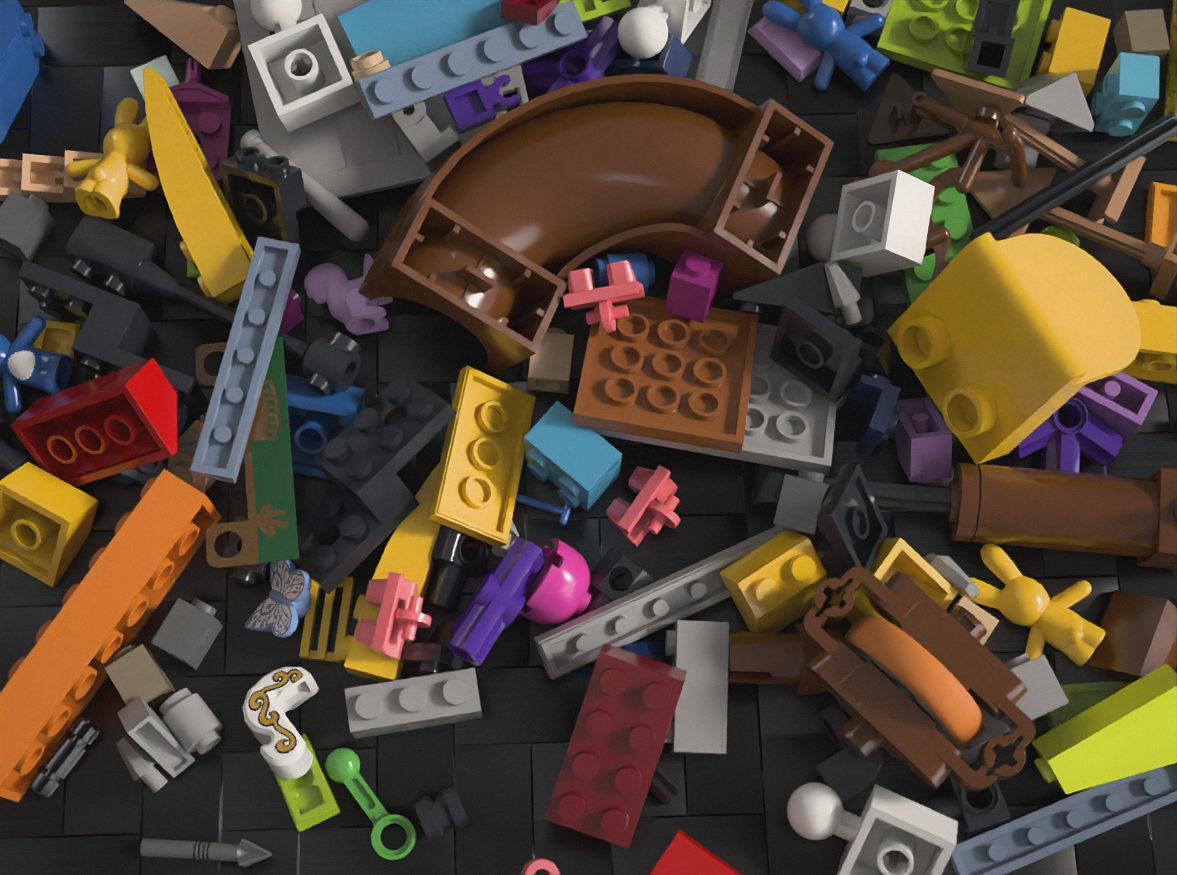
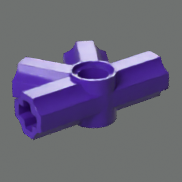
(575, 62)
(1063, 445)
(495, 601)

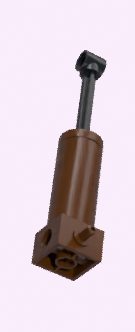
(1034, 508)

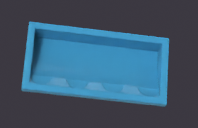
(417, 27)

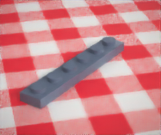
(468, 61)
(246, 360)
(1065, 823)

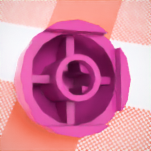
(558, 586)

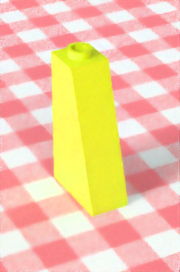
(1114, 737)

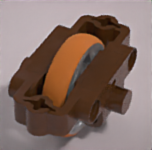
(916, 680)

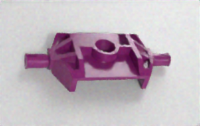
(208, 118)

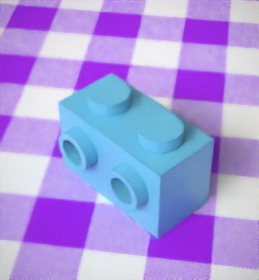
(1126, 94)

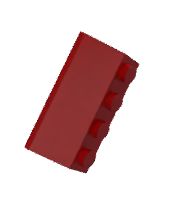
(103, 425)

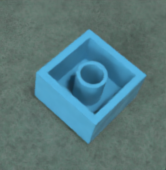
(571, 458)

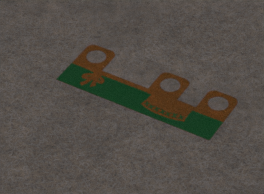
(271, 522)

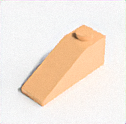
(201, 30)

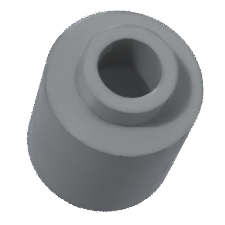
(191, 721)

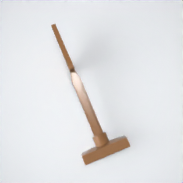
(970, 94)
(998, 194)

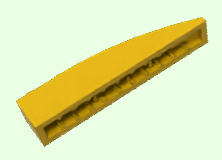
(196, 201)
(405, 553)

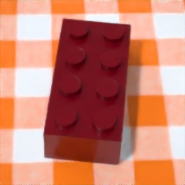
(615, 745)

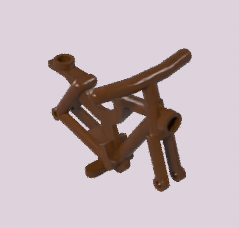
(981, 135)

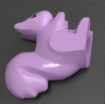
(331, 285)

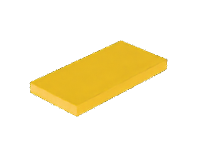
(482, 457)

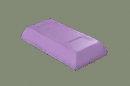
(786, 48)

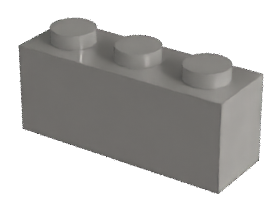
(413, 703)
(701, 711)

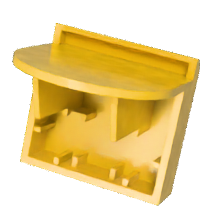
(1015, 336)

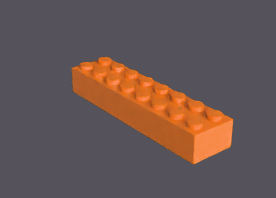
(96, 622)

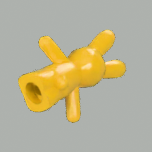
(108, 177)
(1029, 605)

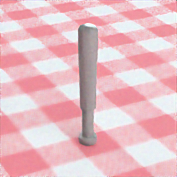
(317, 196)

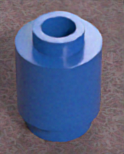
(642, 268)

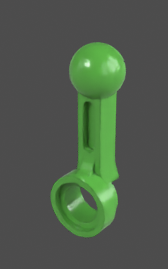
(343, 767)

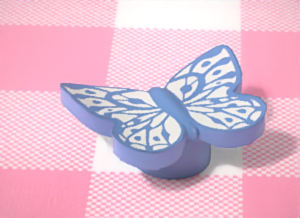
(286, 601)

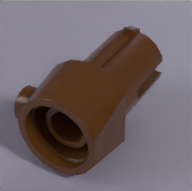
(775, 659)

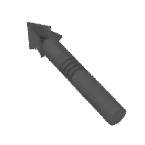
(244, 853)

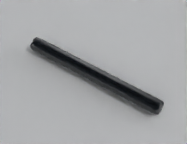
(1080, 179)

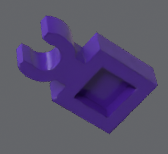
(474, 105)

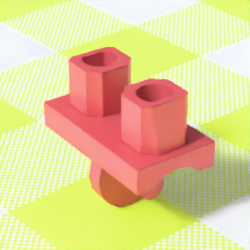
(585, 295)
(650, 508)
(397, 615)

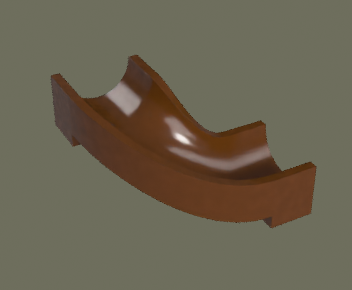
(593, 175)

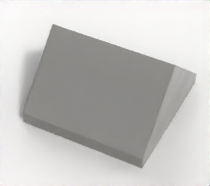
(1056, 100)

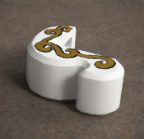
(265, 716)

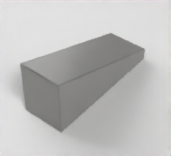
(154, 736)

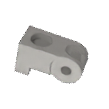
(424, 137)

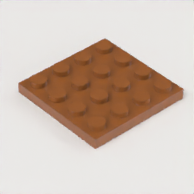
(670, 375)

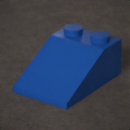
(18, 60)

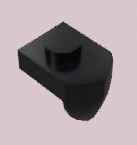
(434, 655)

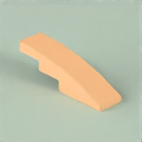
(48, 178)

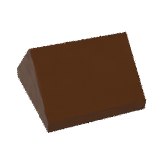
(1136, 638)

